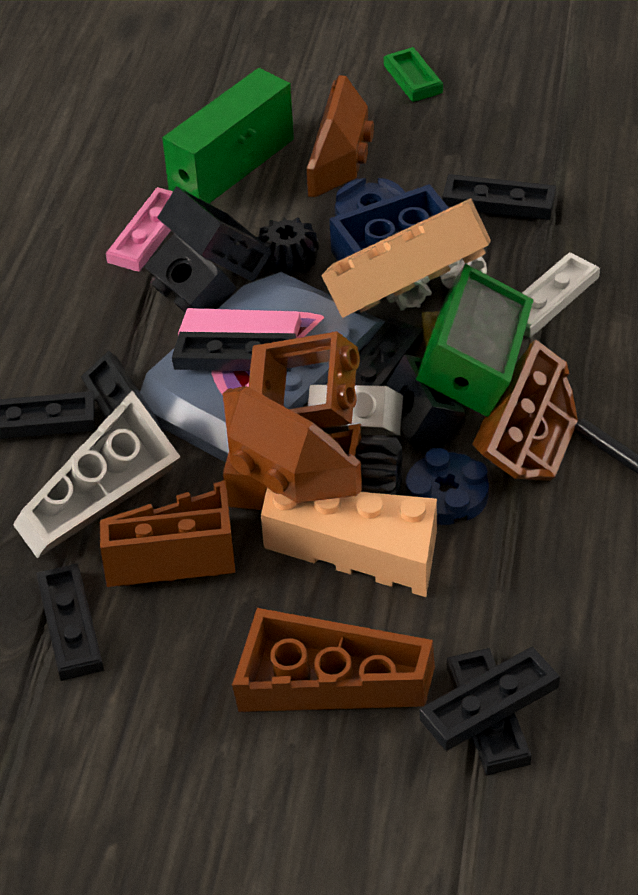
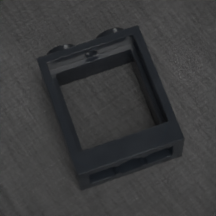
(214, 234)

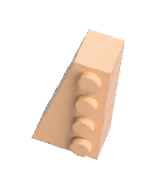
(406, 257)
(361, 533)

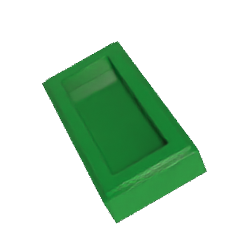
(413, 74)

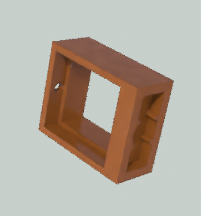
(270, 367)

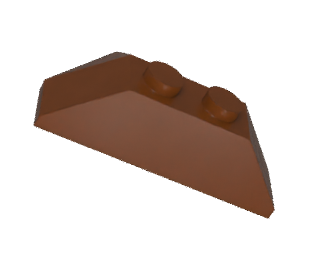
(340, 139)
(532, 418)
(286, 450)

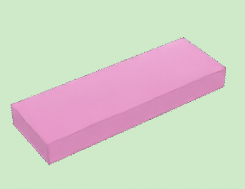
(141, 235)
(240, 321)

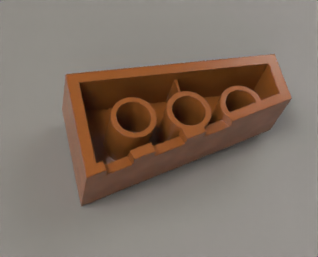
(329, 665)

